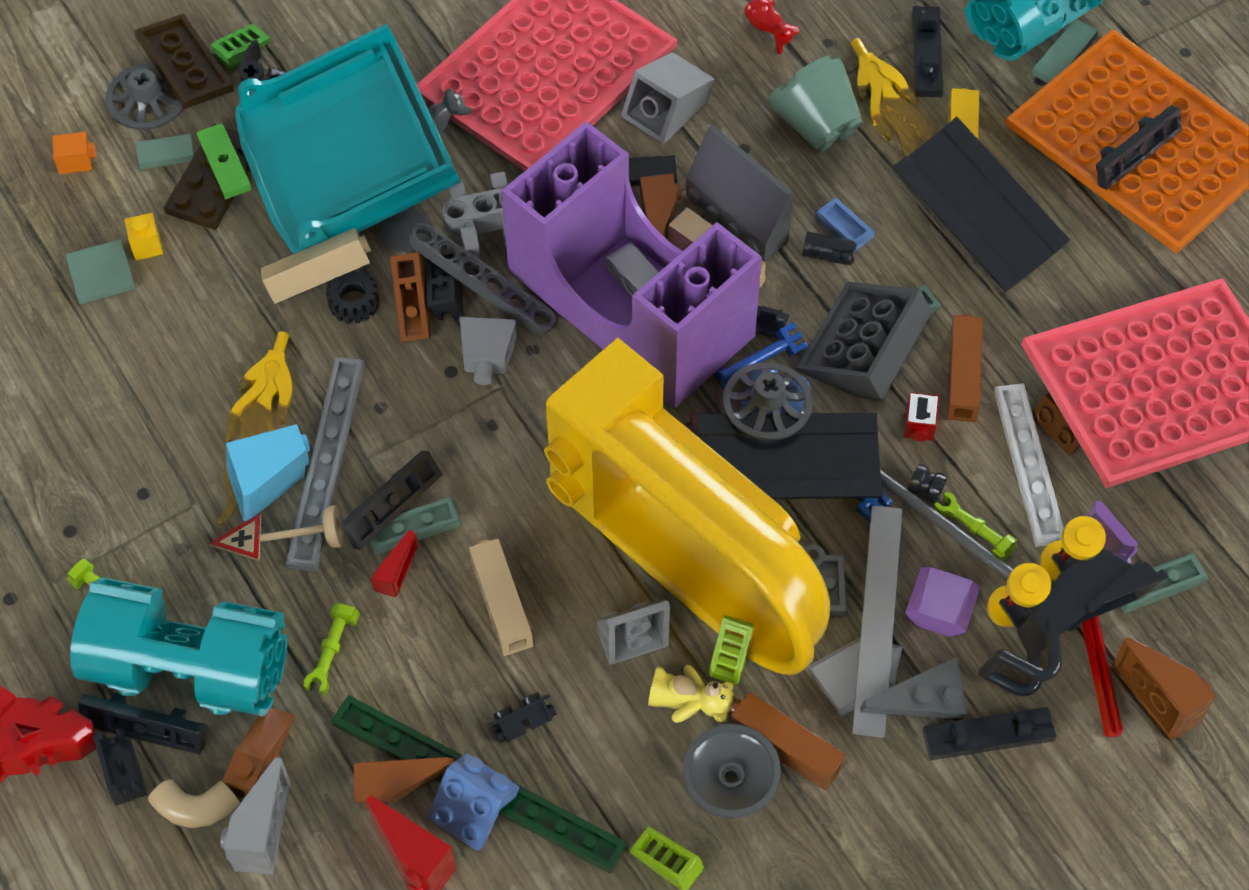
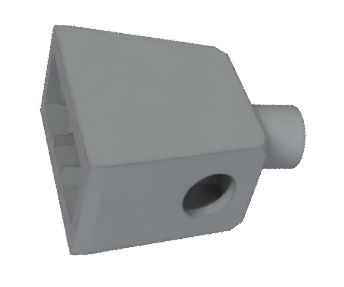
(487, 346)

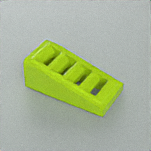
(724, 666)
(683, 871)

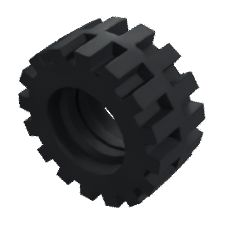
(353, 310)

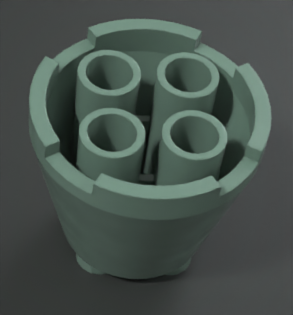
(819, 103)

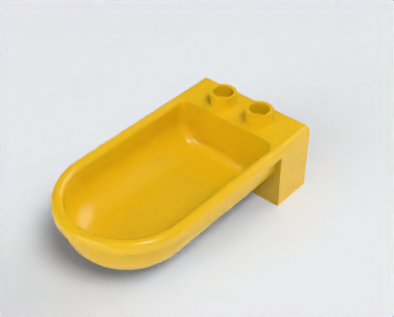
(682, 509)

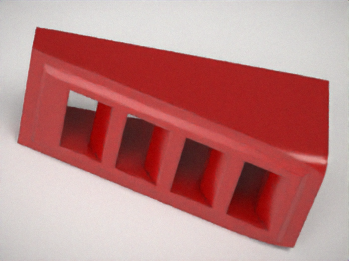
(393, 570)

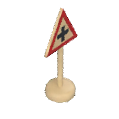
(246, 538)

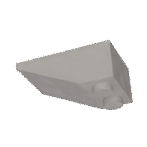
(634, 630)
(257, 823)

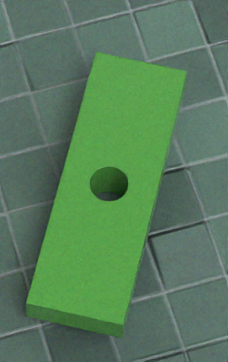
(223, 161)

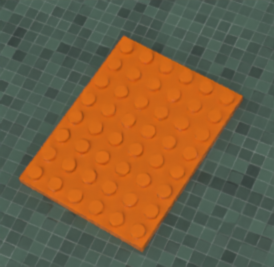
(1099, 106)

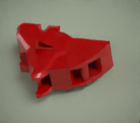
(39, 735)

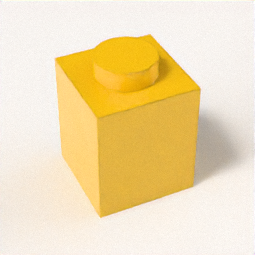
(143, 236)

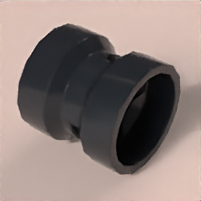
(929, 484)

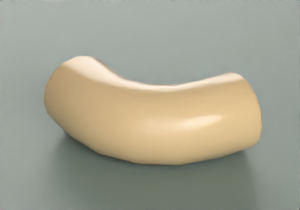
(193, 810)

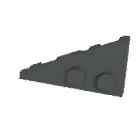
(928, 694)

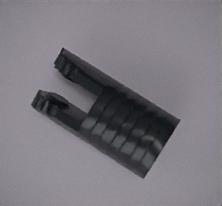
(829, 248)

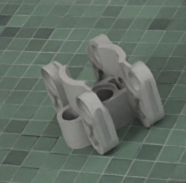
(475, 213)

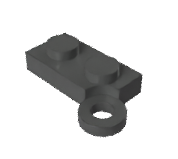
(832, 572)

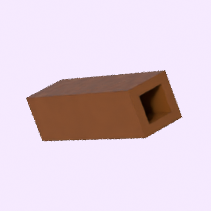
(965, 368)
(793, 742)

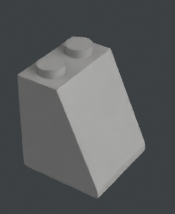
(666, 96)

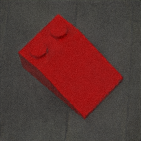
(418, 854)

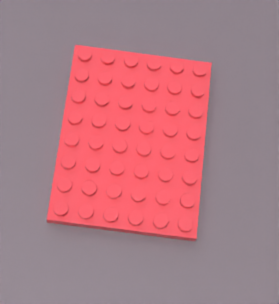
(545, 71)
(1151, 380)

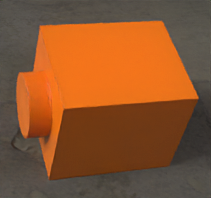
(73, 152)

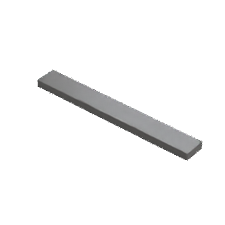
(326, 461)
(877, 617)

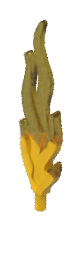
(886, 103)
(254, 408)

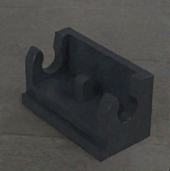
(443, 291)
(120, 767)

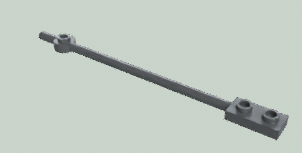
(945, 525)

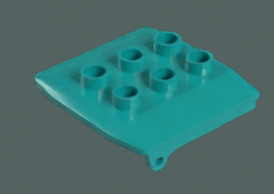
(341, 141)

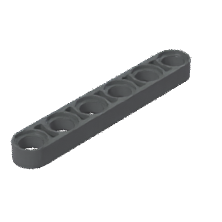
(485, 275)

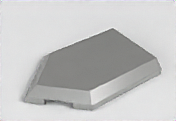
(838, 674)

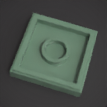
(100, 271)

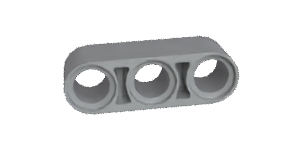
(630, 268)

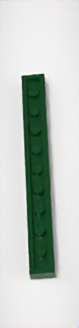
(525, 809)

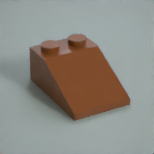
(1164, 687)

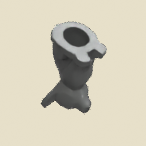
(452, 104)

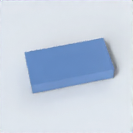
(844, 223)

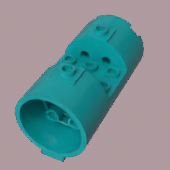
(1021, 25)
(127, 639)

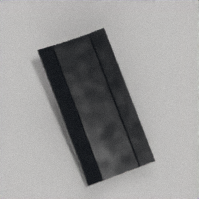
(981, 204)
(824, 460)

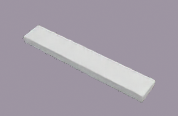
(1029, 464)

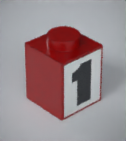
(921, 416)

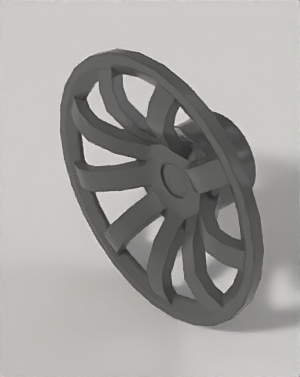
(142, 89)
(767, 395)

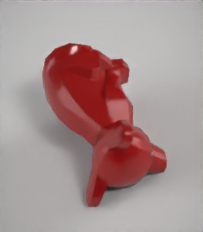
(766, 18)

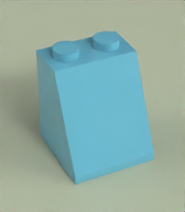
(265, 467)

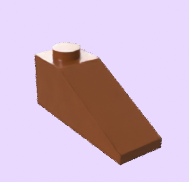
(659, 200)
(411, 296)
(257, 751)
(395, 779)

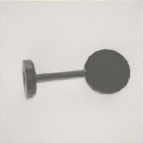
(397, 229)

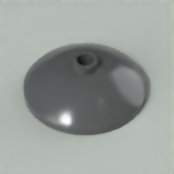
(735, 752)

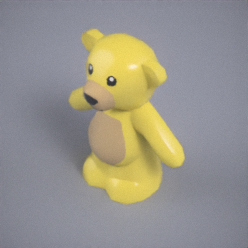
(690, 695)

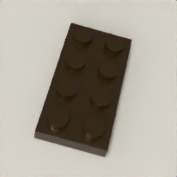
(184, 61)
(197, 193)

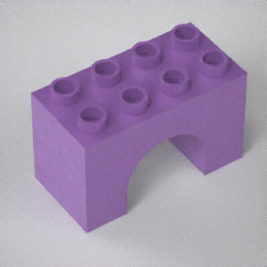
(579, 210)

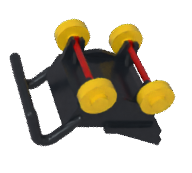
(1084, 586)

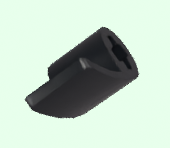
(249, 66)

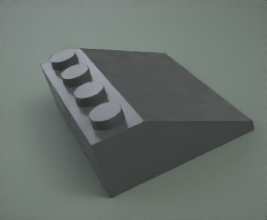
(740, 194)
(866, 338)

